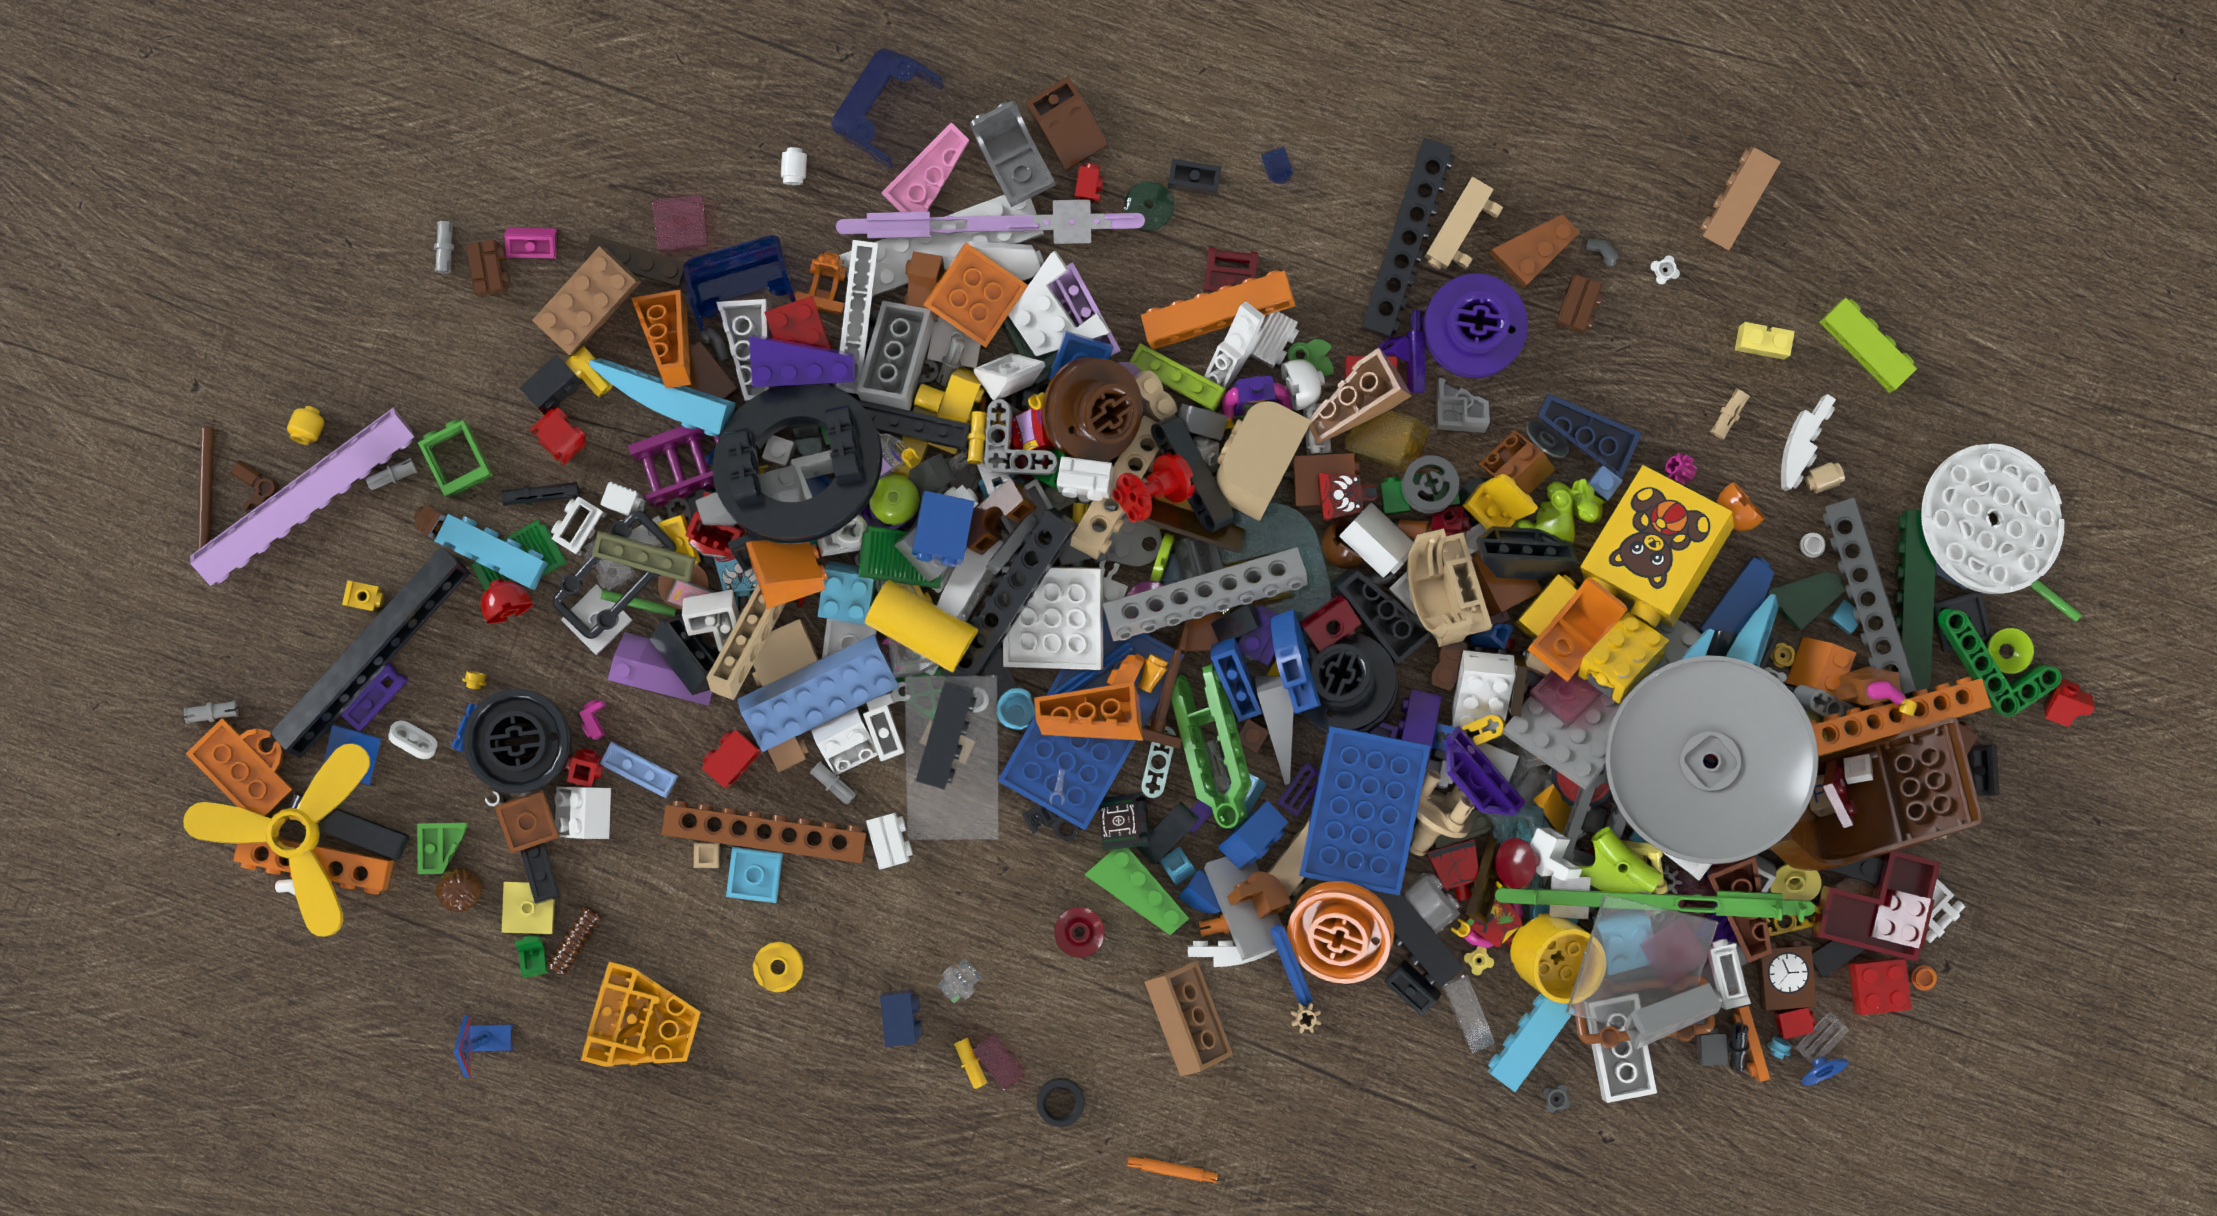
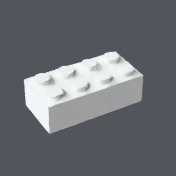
(1622, 1069)

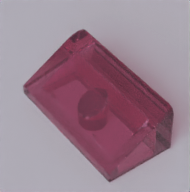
(998, 1061)

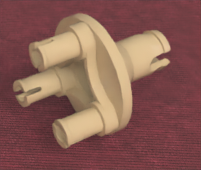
(1439, 814)

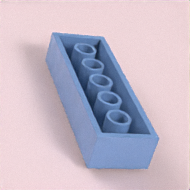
(817, 693)

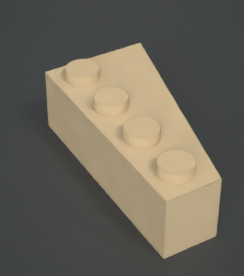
(1288, 864)

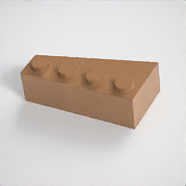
(1740, 197)

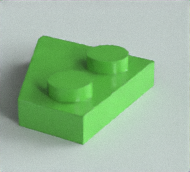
(438, 845)

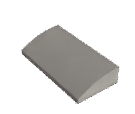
(1247, 929)

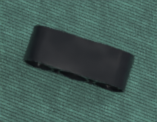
(1169, 832)

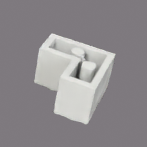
(711, 613)

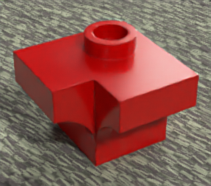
(2067, 703)

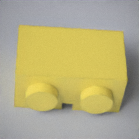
(1758, 340)

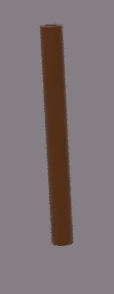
(205, 486)

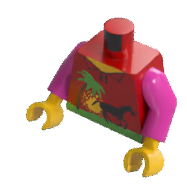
(1501, 926)

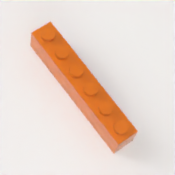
(1216, 310)

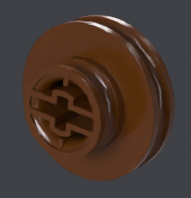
(1096, 405)

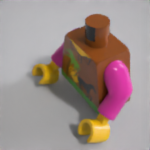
(1873, 686)

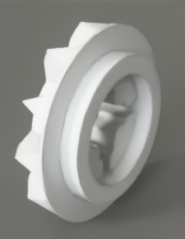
(848, 540)

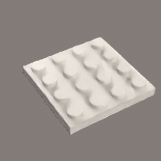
(1059, 623)

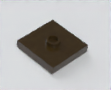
(1519, 686)

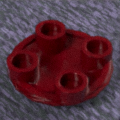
(1516, 863)

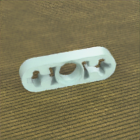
(1147, 779)

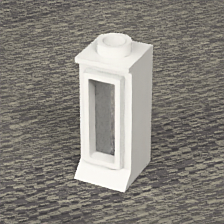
(1728, 974)

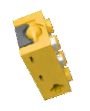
(1623, 657)

